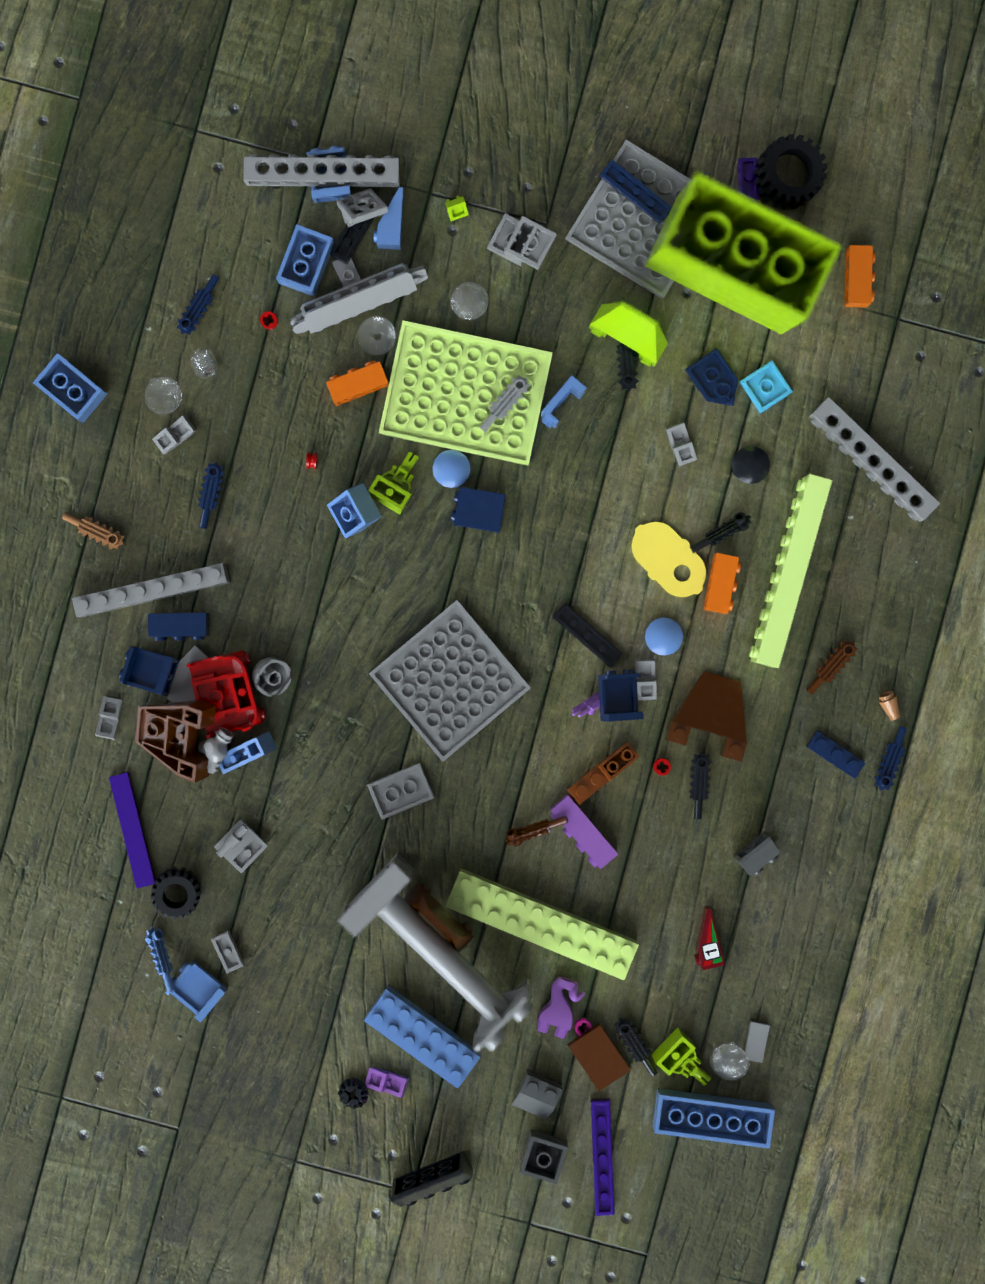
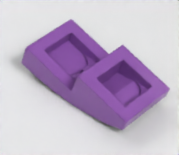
(386, 1081)

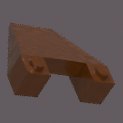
(713, 707)
(170, 735)
(425, 904)

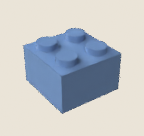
(354, 510)

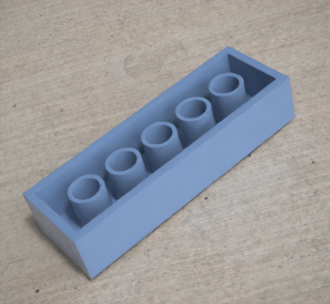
(422, 1036)
(713, 1118)

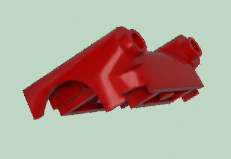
(227, 684)

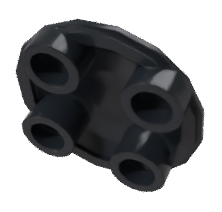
(750, 465)

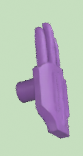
(591, 703)

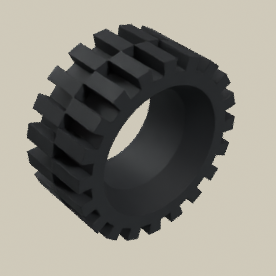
(771, 184)

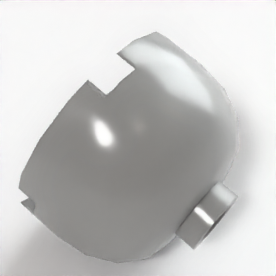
(271, 676)

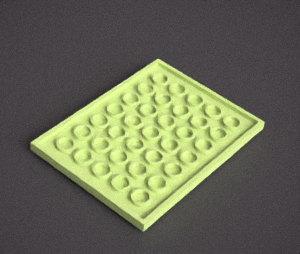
(447, 384)

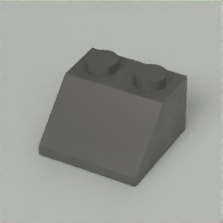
(757, 854)
(537, 1094)

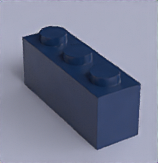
(178, 626)

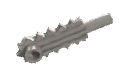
(505, 402)

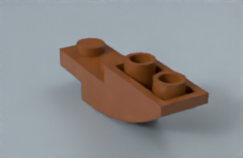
(602, 773)

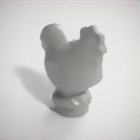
(216, 748)

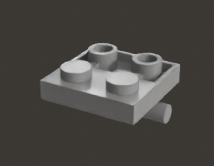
(241, 846)

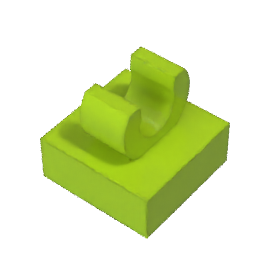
(456, 208)

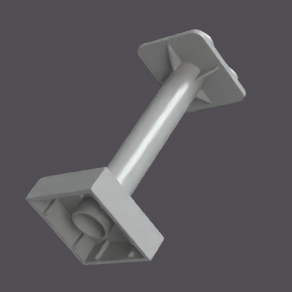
(382, 899)

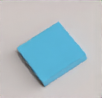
(766, 386)

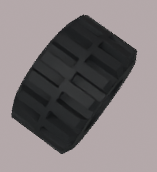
(171, 908)

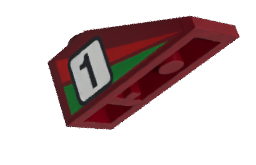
(708, 946)

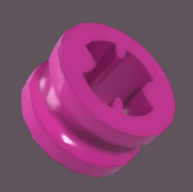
(579, 1023)

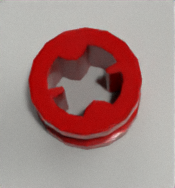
(266, 315)
(312, 460)
(665, 762)

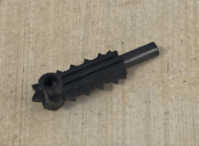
(627, 367)
(738, 523)
(699, 784)
(635, 1044)

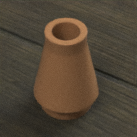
(889, 703)

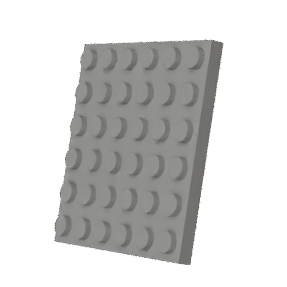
(620, 231)
(449, 680)

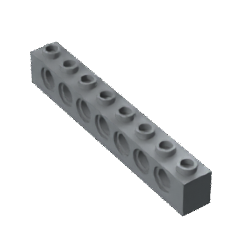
(330, 178)
(926, 501)

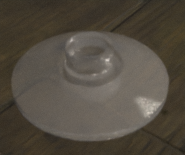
(374, 326)

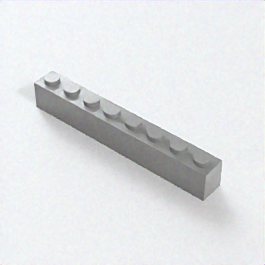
(151, 590)

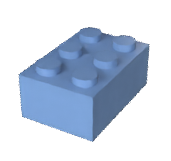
(305, 260)
(70, 388)

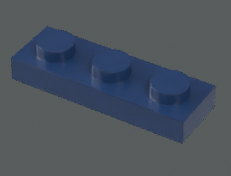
(835, 754)

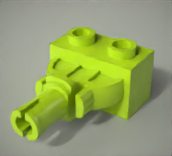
(393, 488)
(679, 1054)

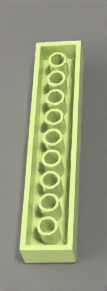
(790, 570)
(542, 924)

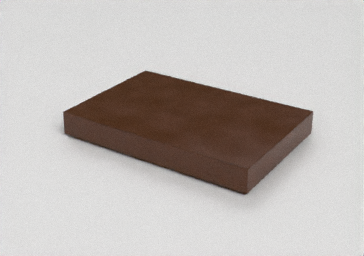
(599, 1057)

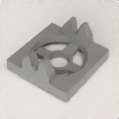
(367, 196)

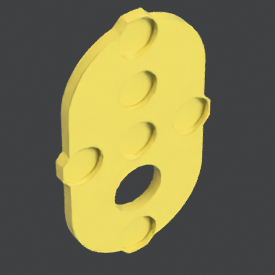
(661, 551)

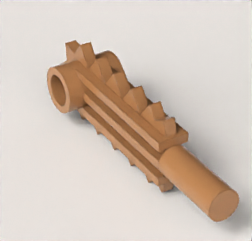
(94, 530)

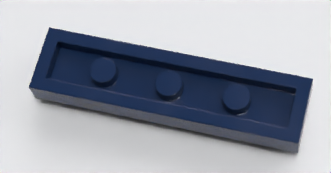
(635, 191)

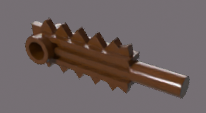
(832, 666)
(531, 831)

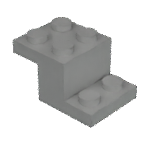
(522, 241)

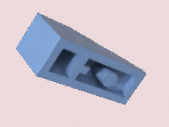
(390, 226)
(248, 752)

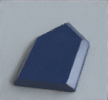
(714, 378)

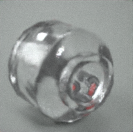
(204, 363)

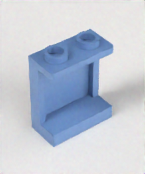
(323, 193)
(571, 386)
(197, 989)

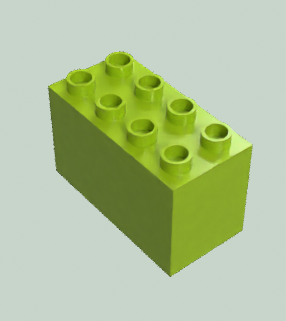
(742, 255)

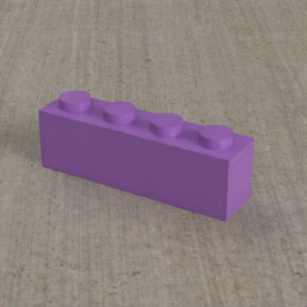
(584, 832)

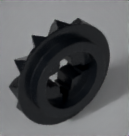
(361, 1093)

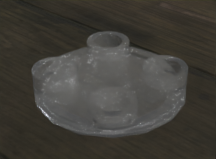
(469, 300)
(163, 395)
(729, 1061)

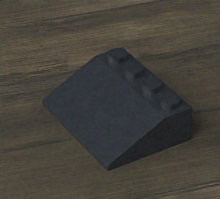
(431, 1179)

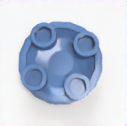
(451, 468)
(664, 636)

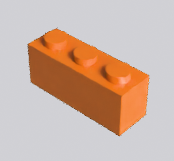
(859, 276)
(357, 383)
(721, 583)

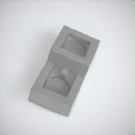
(174, 435)
(681, 444)
(646, 683)
(109, 718)

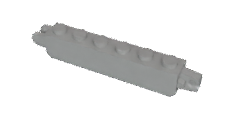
(357, 298)

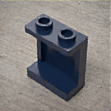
(478, 509)
(148, 671)
(619, 696)

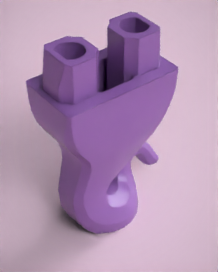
(558, 1010)

